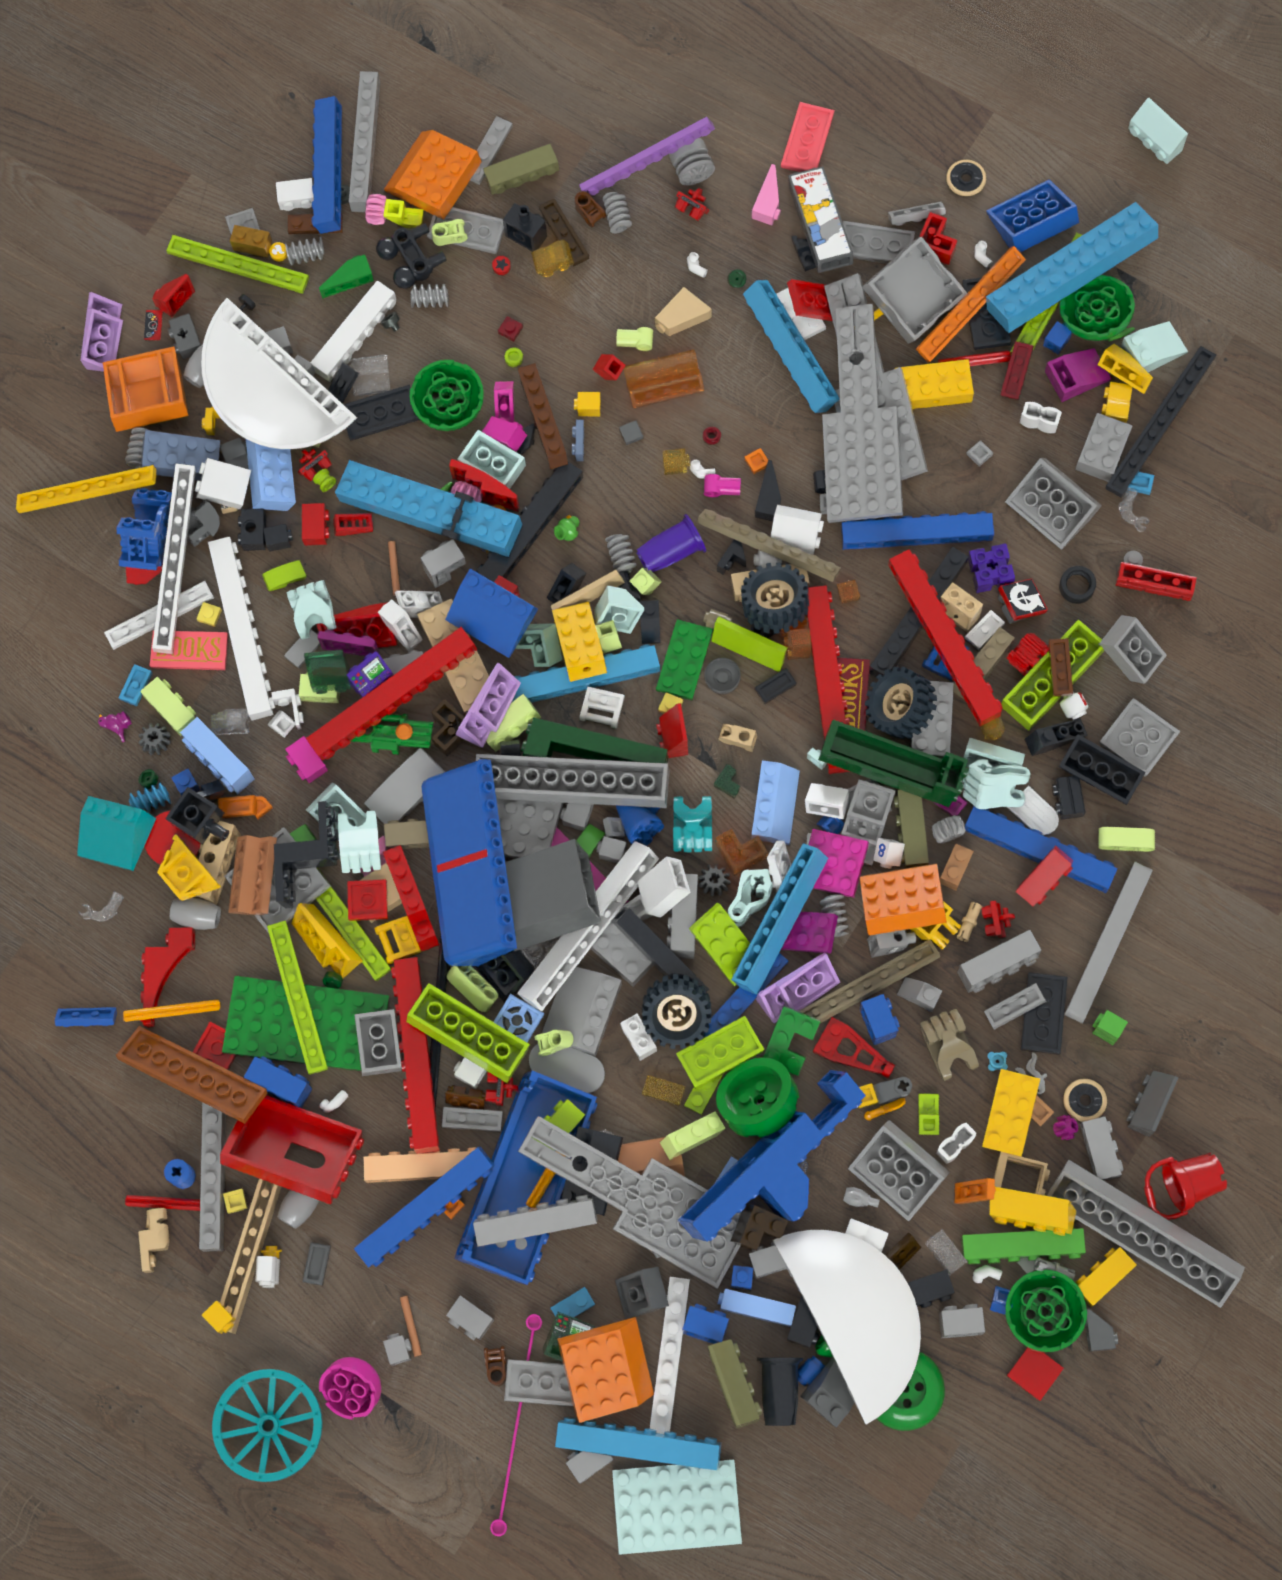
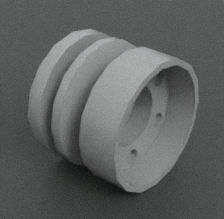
(692, 163)

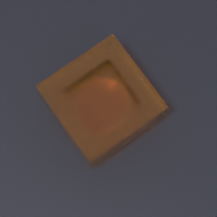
(848, 591)

